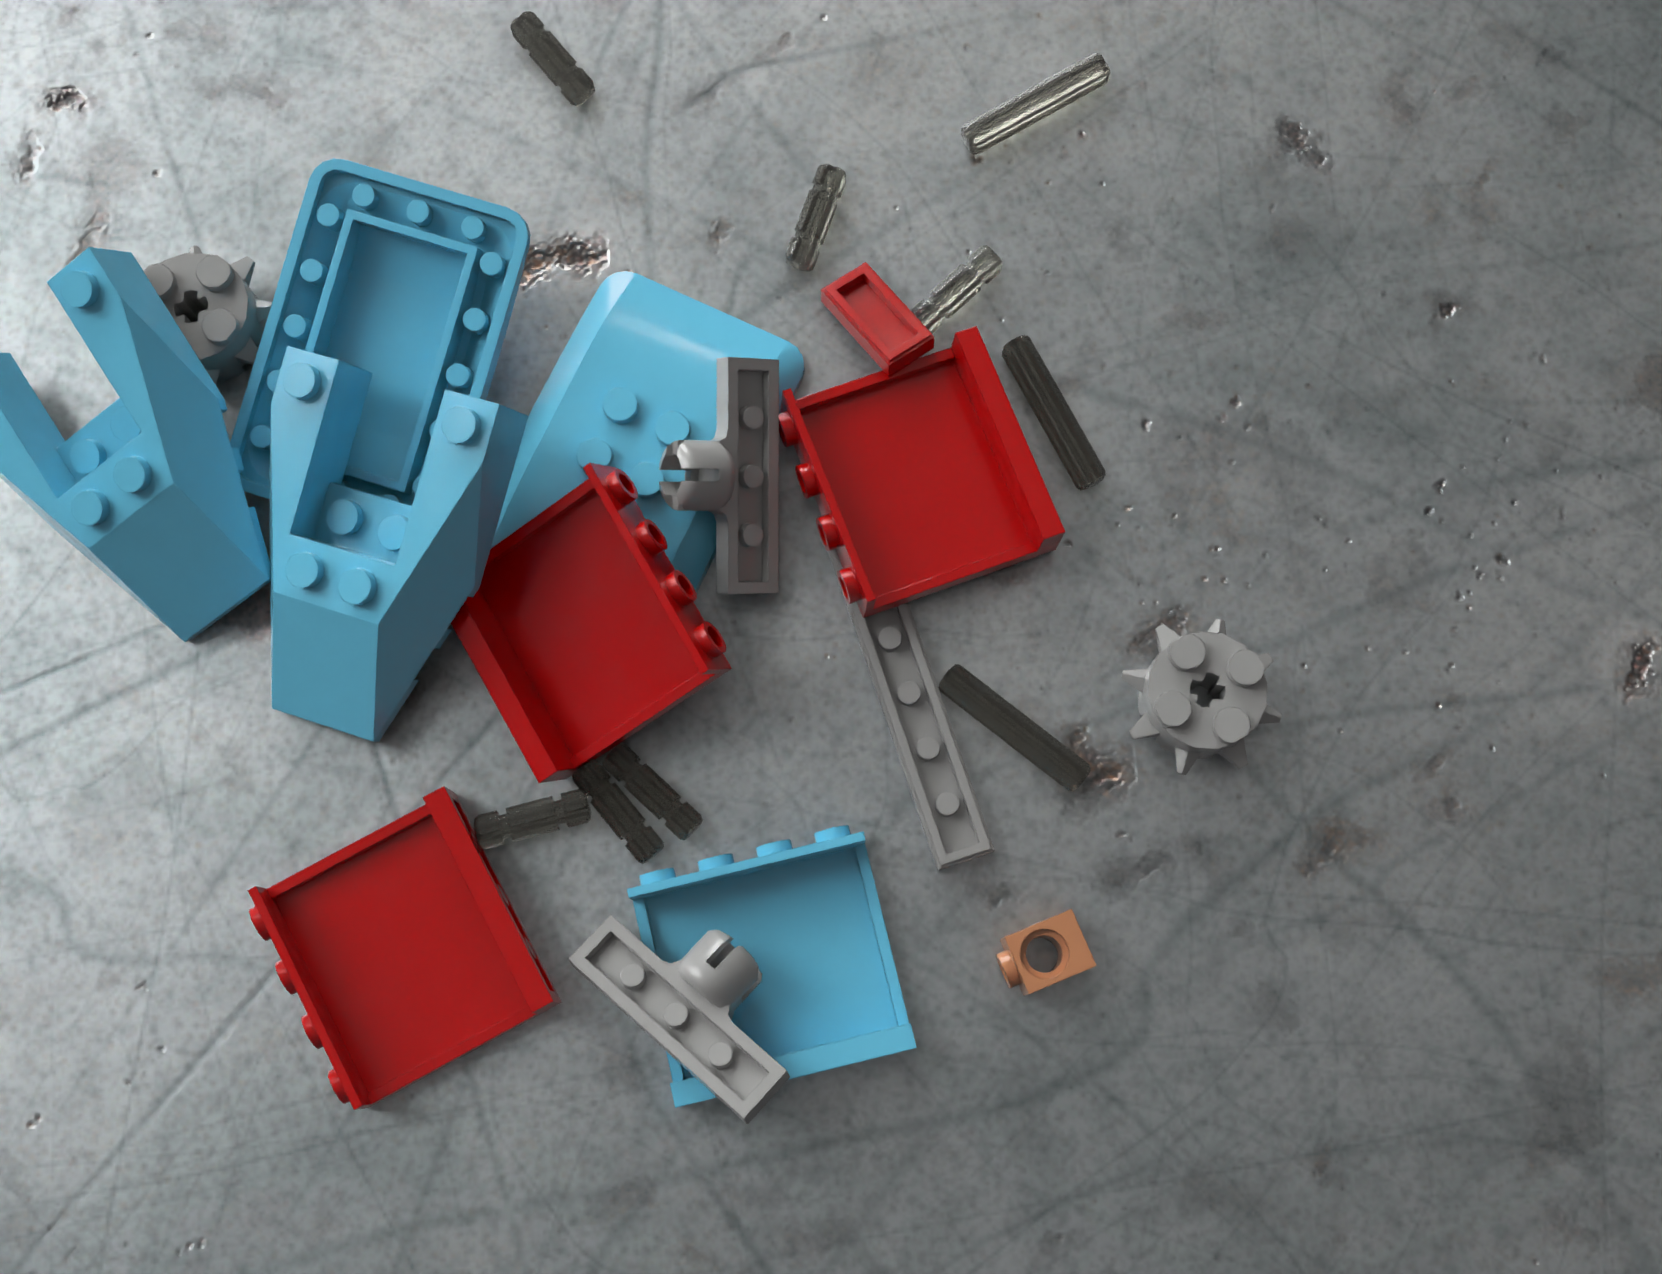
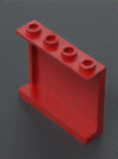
(920, 476)
(586, 627)
(403, 951)

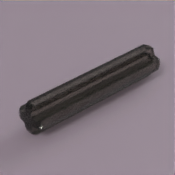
(1035, 103)
(1053, 412)
(1014, 727)

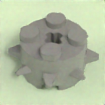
(213, 308)
(1232, 679)

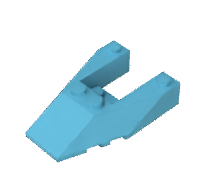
(151, 477)
(362, 578)

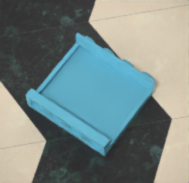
(818, 941)

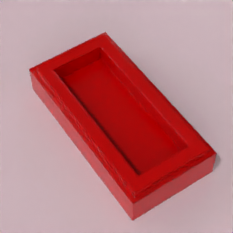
(877, 319)

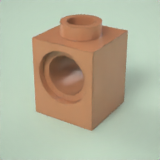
(1071, 949)

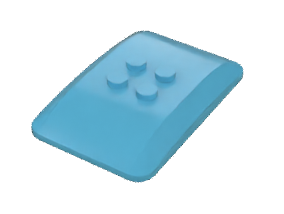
(397, 286)
(626, 390)

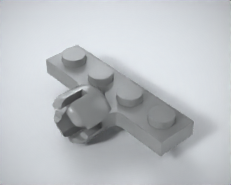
(736, 475)
(688, 1008)

